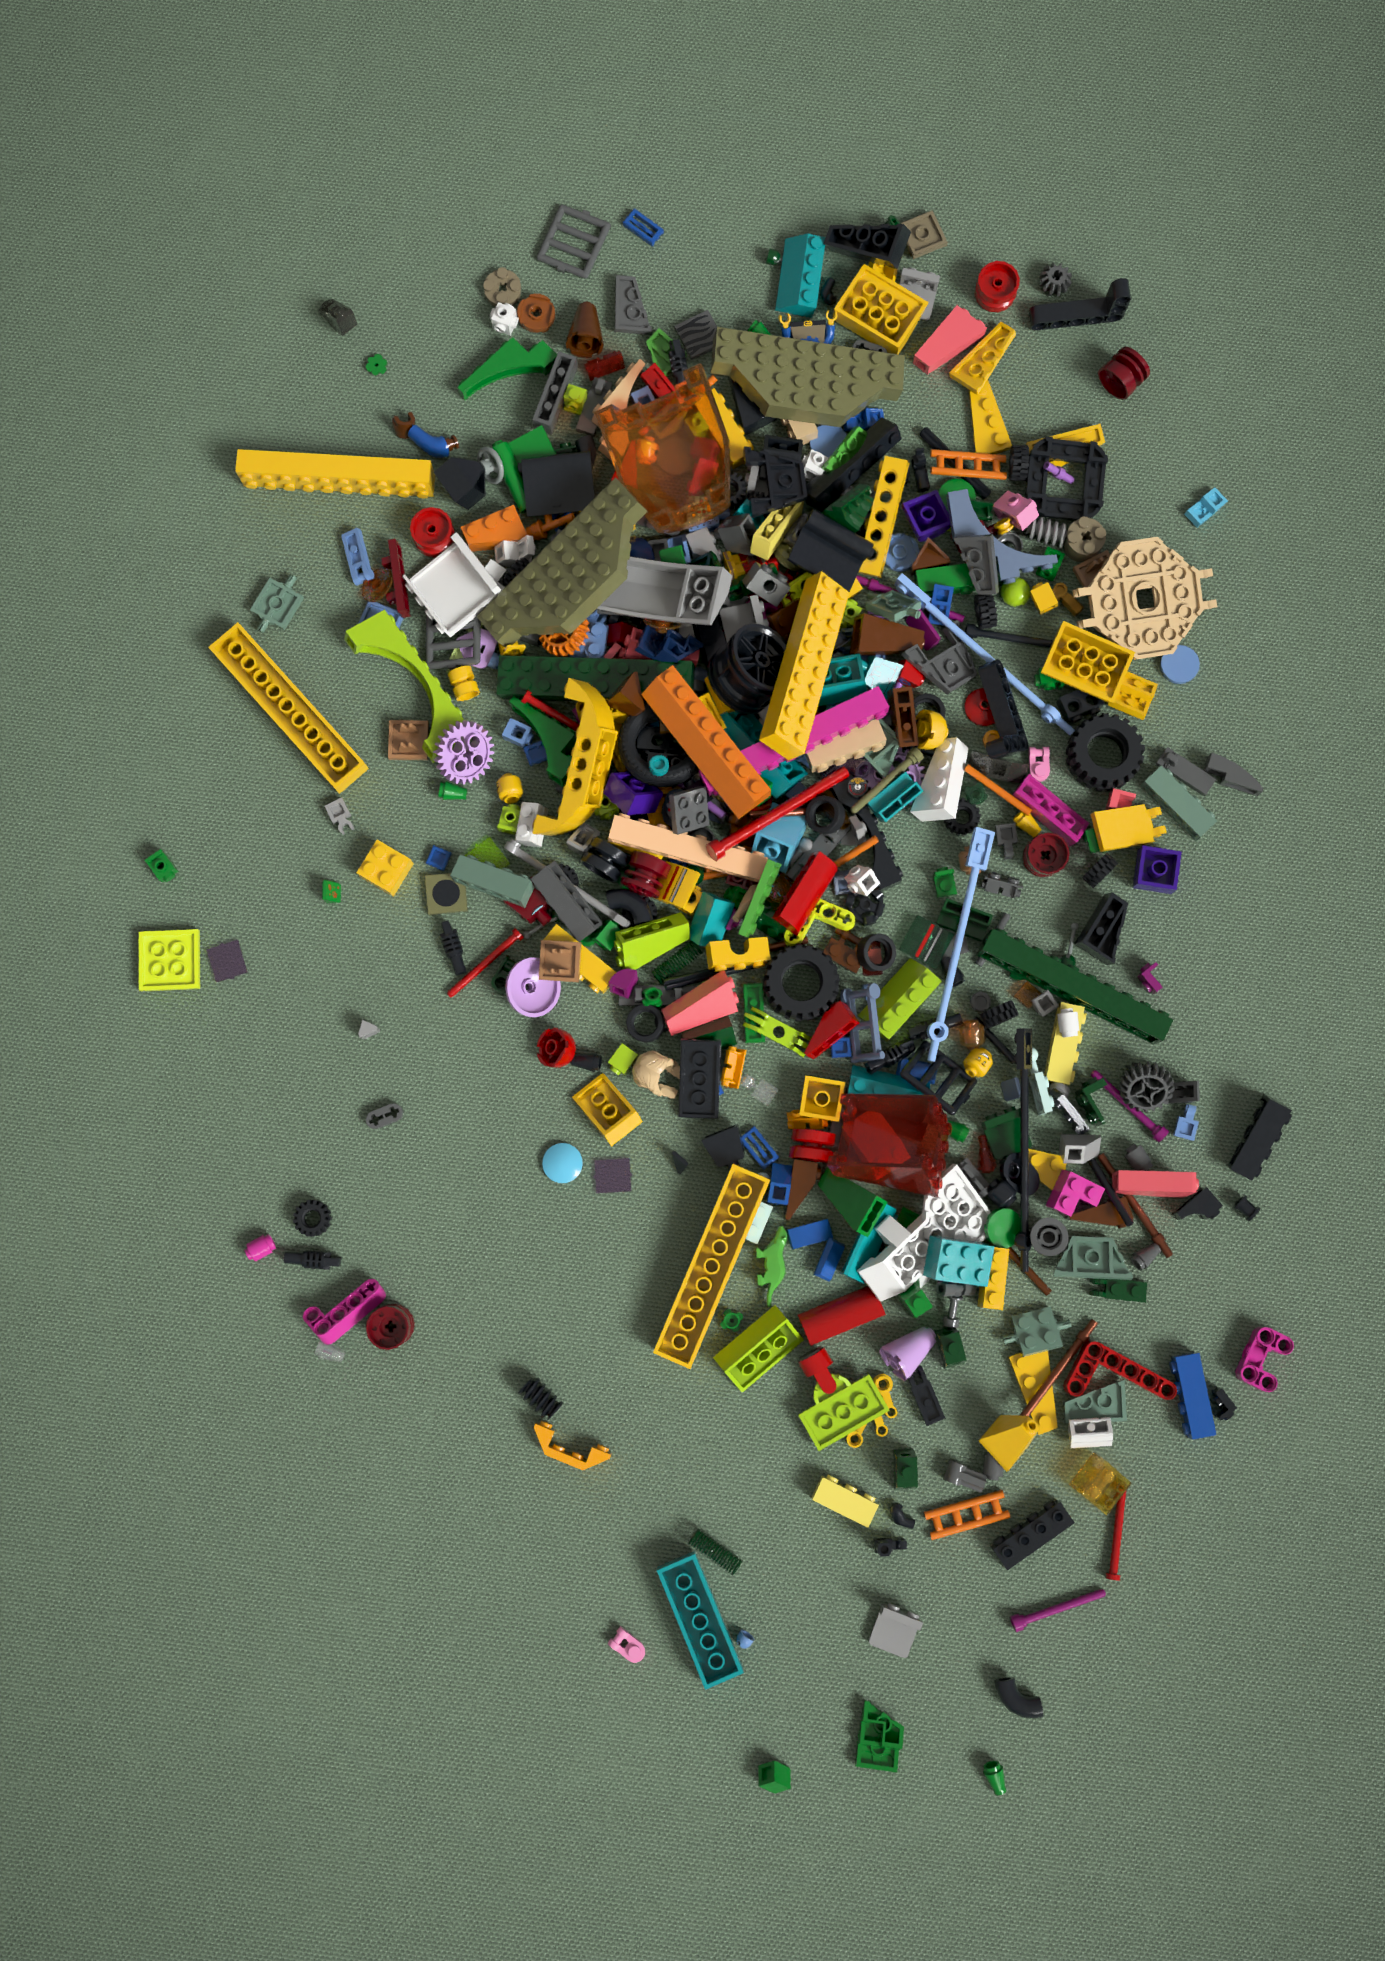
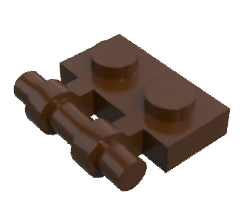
(842, 954)

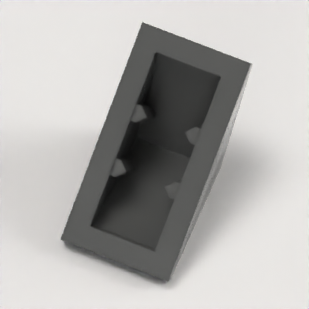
(1185, 1092)

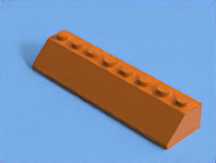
(706, 742)

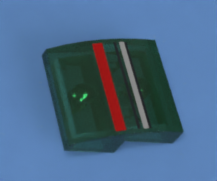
(926, 941)

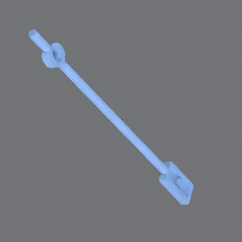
(1049, 713)
(978, 860)

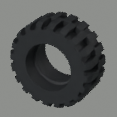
(1119, 732)
(807, 956)

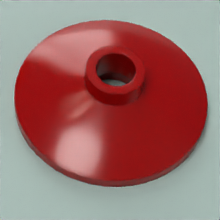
(975, 711)

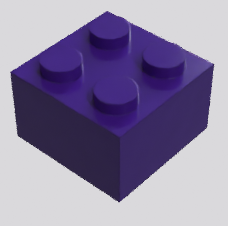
(631, 794)
(1157, 869)

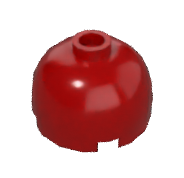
(556, 1048)

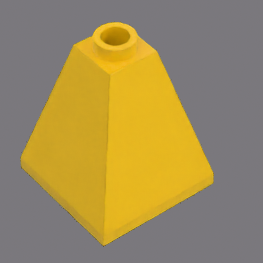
(1009, 1438)

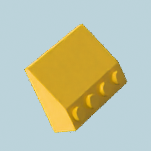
(879, 310)
(1087, 662)

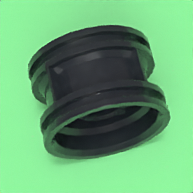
(747, 668)

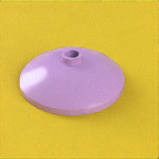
(540, 996)

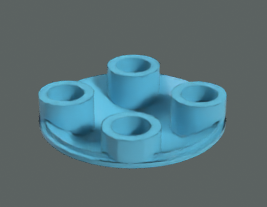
(562, 1163)

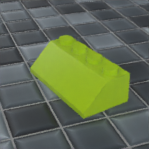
(902, 997)
(758, 1348)

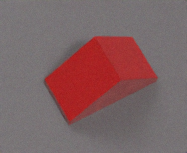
(617, 633)

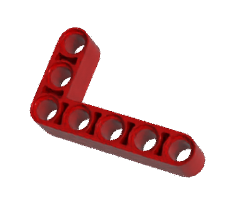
(1117, 1368)

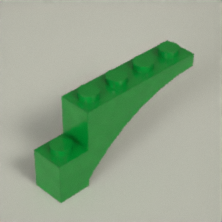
(509, 361)
(555, 739)

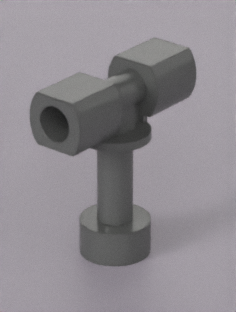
(955, 1293)

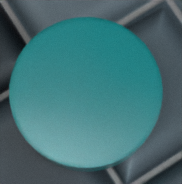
(658, 765)

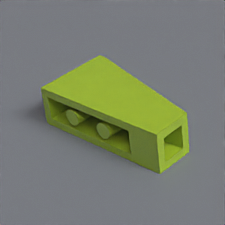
(650, 940)

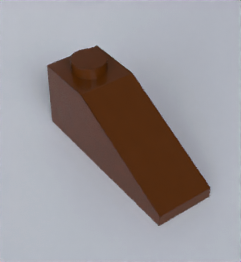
(903, 716)
(802, 1180)
(1103, 1214)

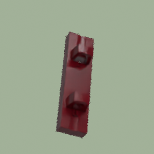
(400, 595)

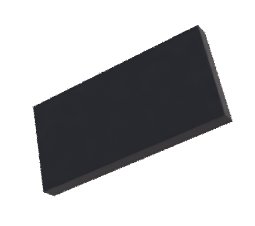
(699, 1078)

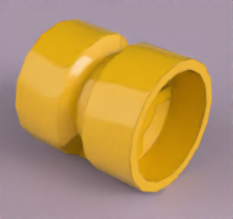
(463, 681)

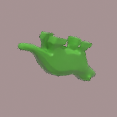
(773, 1263)

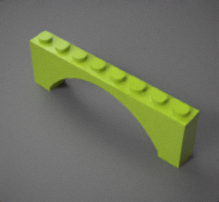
(383, 638)

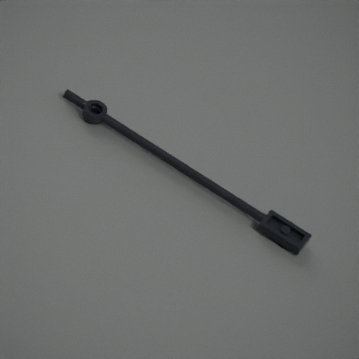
(1023, 1060)

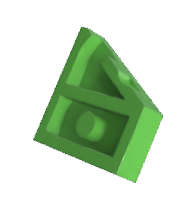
(659, 347)

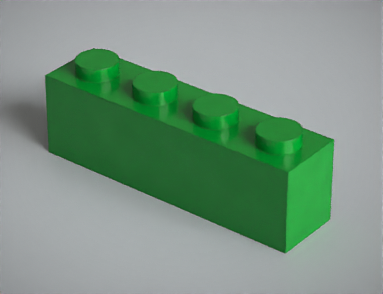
(953, 576)

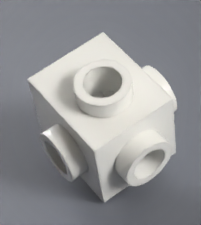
(504, 318)
(812, 464)
(861, 880)

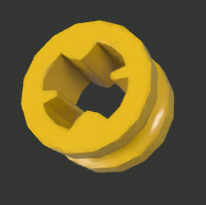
(1003, 526)

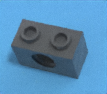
(772, 592)

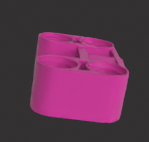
(1255, 1354)

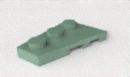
(1099, 1403)

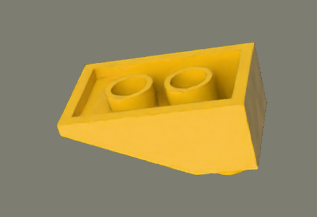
(607, 1109)

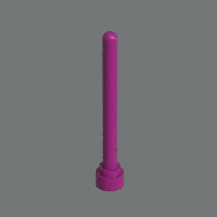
(1157, 1131)
(1020, 1621)

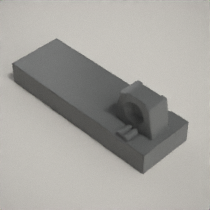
(595, 396)
(1186, 771)

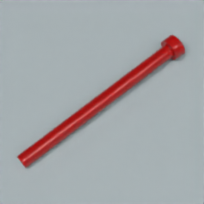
(717, 849)

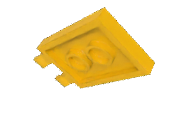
(1126, 827)

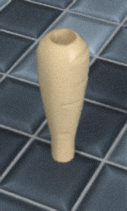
(744, 905)

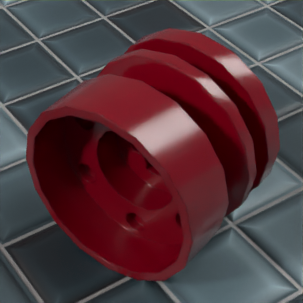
(1124, 373)
(1056, 859)
(647, 871)
(384, 1336)

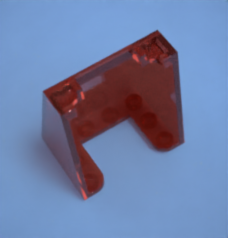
(893, 1142)

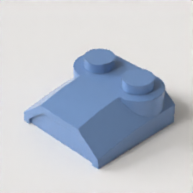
(596, 643)

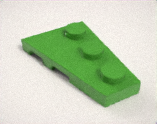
(846, 449)

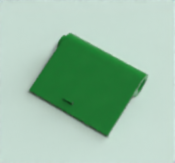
(528, 445)

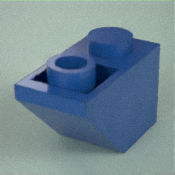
(780, 1184)

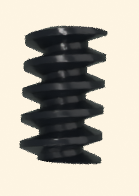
(540, 1398)

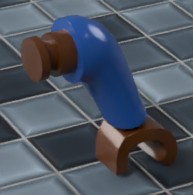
(434, 446)

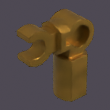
(1068, 601)

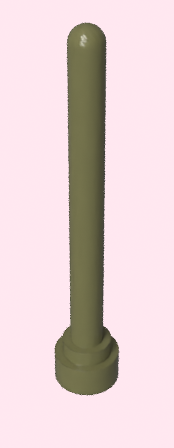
(913, 757)

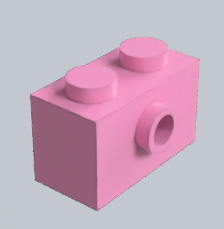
(1017, 508)

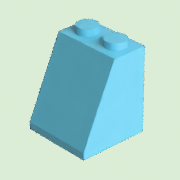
(780, 839)

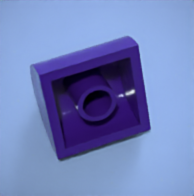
(927, 516)

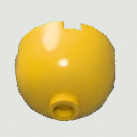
(931, 729)

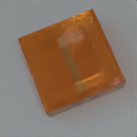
(1026, 994)

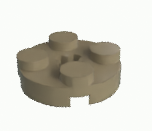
(502, 277)

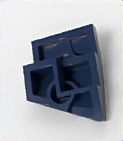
(666, 646)

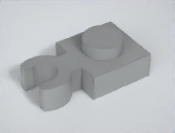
(339, 813)

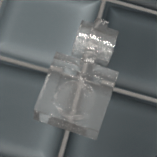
(762, 1092)

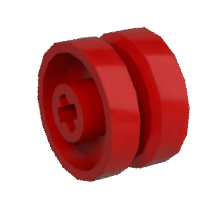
(997, 286)
(432, 531)
(812, 1145)

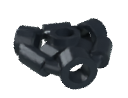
(866, 905)

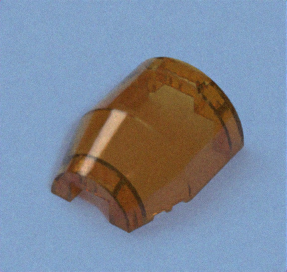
(686, 467)

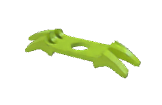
(767, 1027)

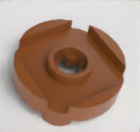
(531, 304)

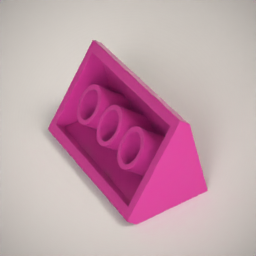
(1051, 810)

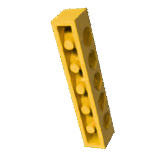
(899, 468)

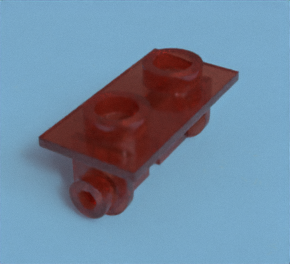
(609, 364)

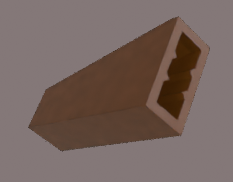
(882, 637)

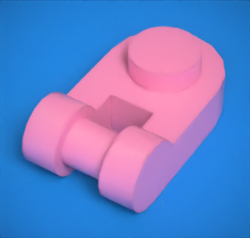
(1039, 770)
(634, 1649)

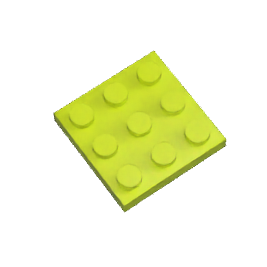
(169, 960)

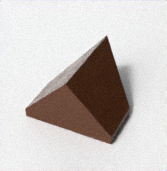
(930, 557)
(628, 696)

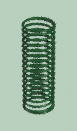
(656, 975)
(712, 1542)

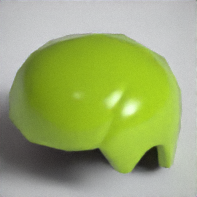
(1016, 593)

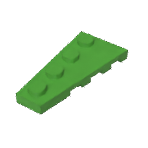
(761, 894)

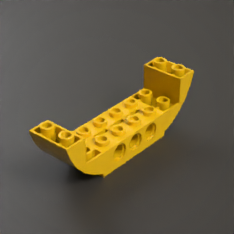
(589, 762)

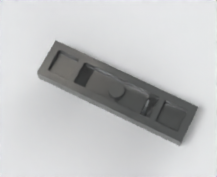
(820, 844)
(667, 995)

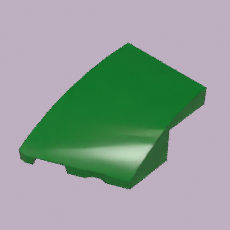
(878, 1740)

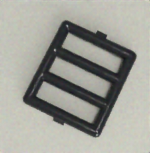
(956, 1070)

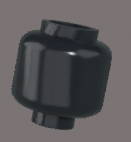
(1001, 1193)

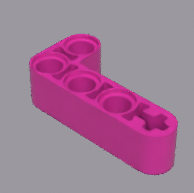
(346, 1313)

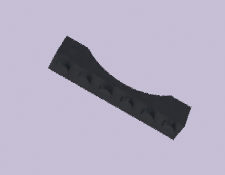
(826, 488)
(883, 862)

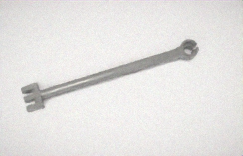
(514, 847)

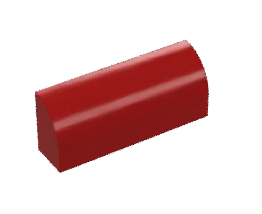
(805, 892)
(840, 1315)

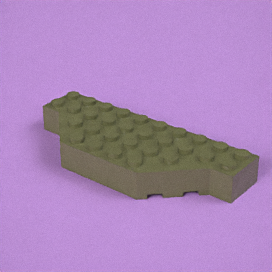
(806, 377)
(570, 573)

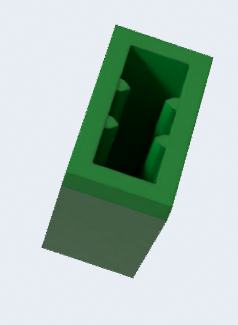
(915, 1301)

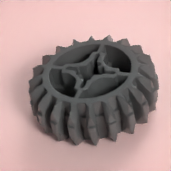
(1157, 1080)

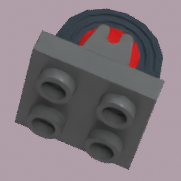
(687, 809)

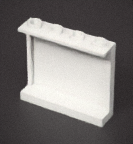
(453, 587)

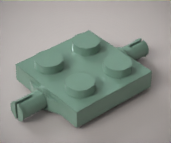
(276, 603)
(893, 605)
(1036, 1331)

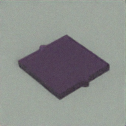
(227, 961)
(612, 1175)

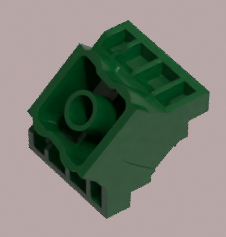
(851, 507)

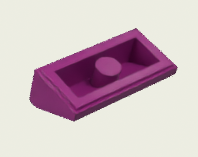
(930, 635)

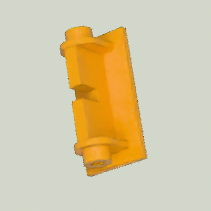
(732, 1074)
(799, 1122)

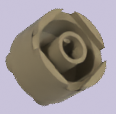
(1085, 529)

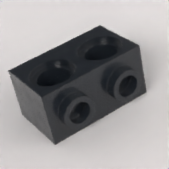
(1078, 699)

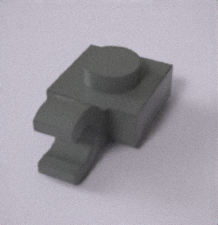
(1005, 837)

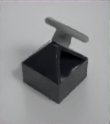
(466, 478)

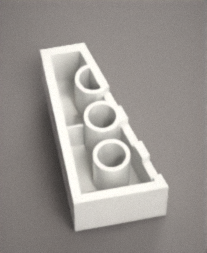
(942, 783)

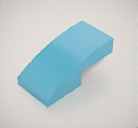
(1206, 507)

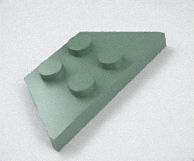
(882, 760)
(1092, 1259)

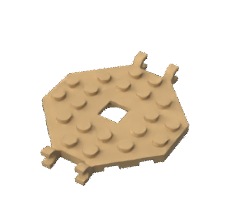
(1175, 595)

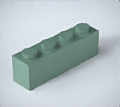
(1179, 803)
(492, 880)

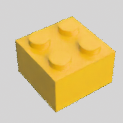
(385, 868)

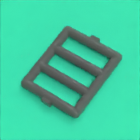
(557, 225)
(453, 663)

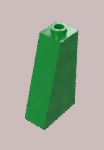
(853, 1202)

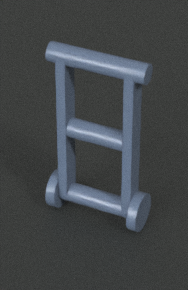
(848, 997)

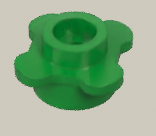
(652, 992)
(737, 1317)

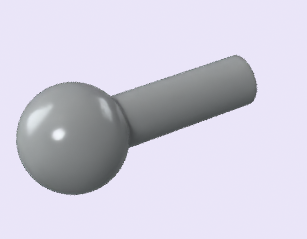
(804, 845)

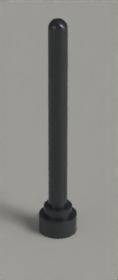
(974, 632)

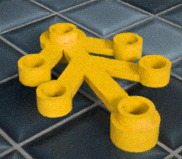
(878, 1421)

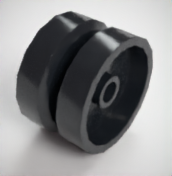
(604, 859)

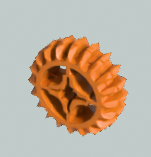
(564, 644)

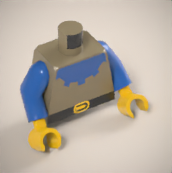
(809, 330)

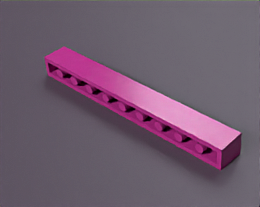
(826, 726)

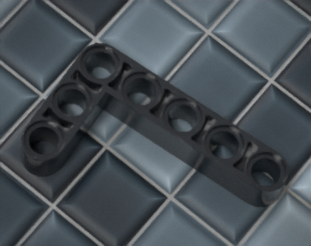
(1083, 311)
(1004, 711)

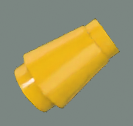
(1027, 824)

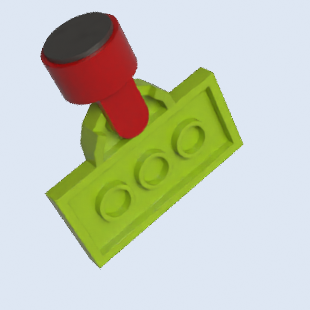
(839, 1404)

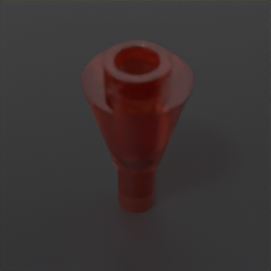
(985, 1159)

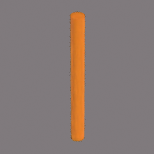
(998, 790)

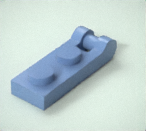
(357, 556)

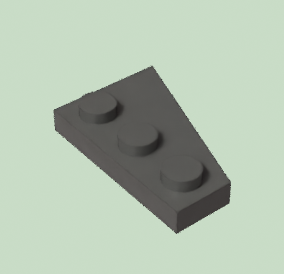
(629, 309)
(979, 555)

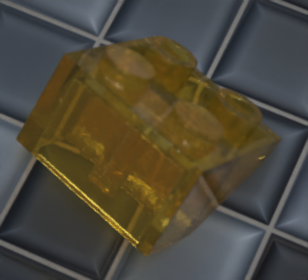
(1100, 1483)

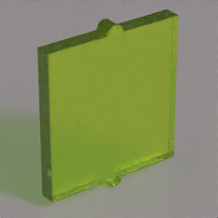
(489, 852)

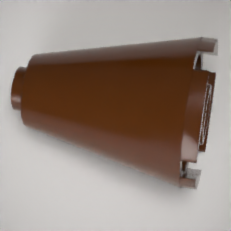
(585, 332)

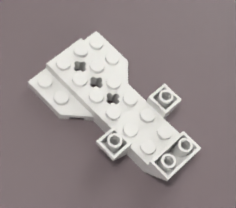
(905, 1256)

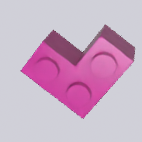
(1070, 1189)

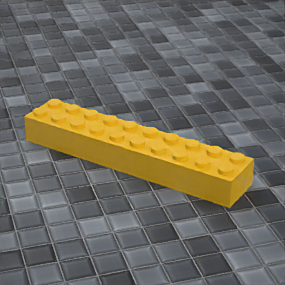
(335, 473)
(804, 666)
(288, 708)
(711, 1266)

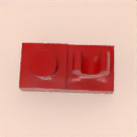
(657, 381)

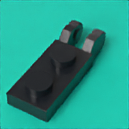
(926, 1399)

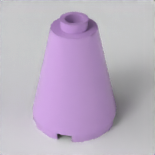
(908, 1351)

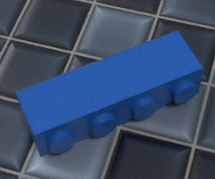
(1193, 1396)

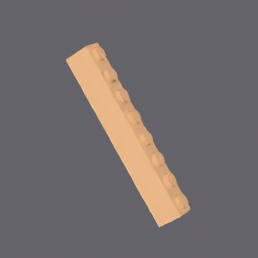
(684, 847)

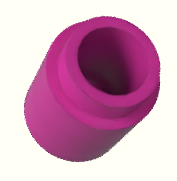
(260, 1247)

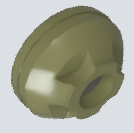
(782, 554)

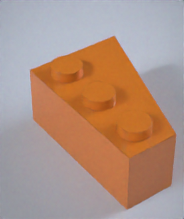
(493, 529)

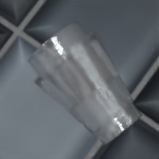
(329, 1352)

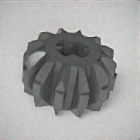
(1062, 280)

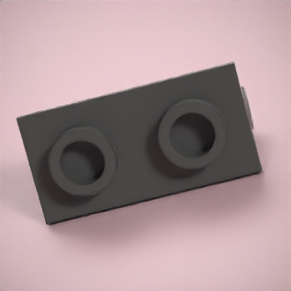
(995, 881)
(974, 1177)

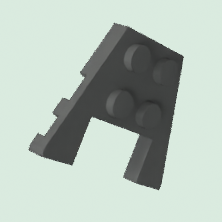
(947, 669)

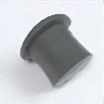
(1049, 1236)

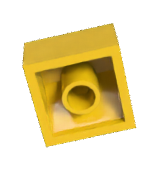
(821, 1098)

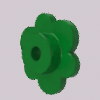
(372, 364)

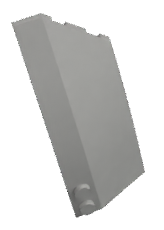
(670, 592)

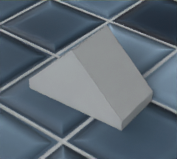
(581, 839)

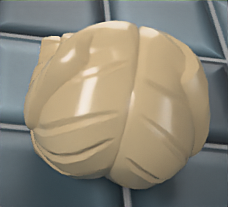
(648, 1070)

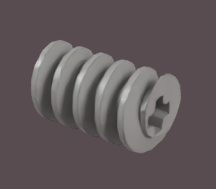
(1047, 531)

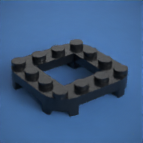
(1067, 451)

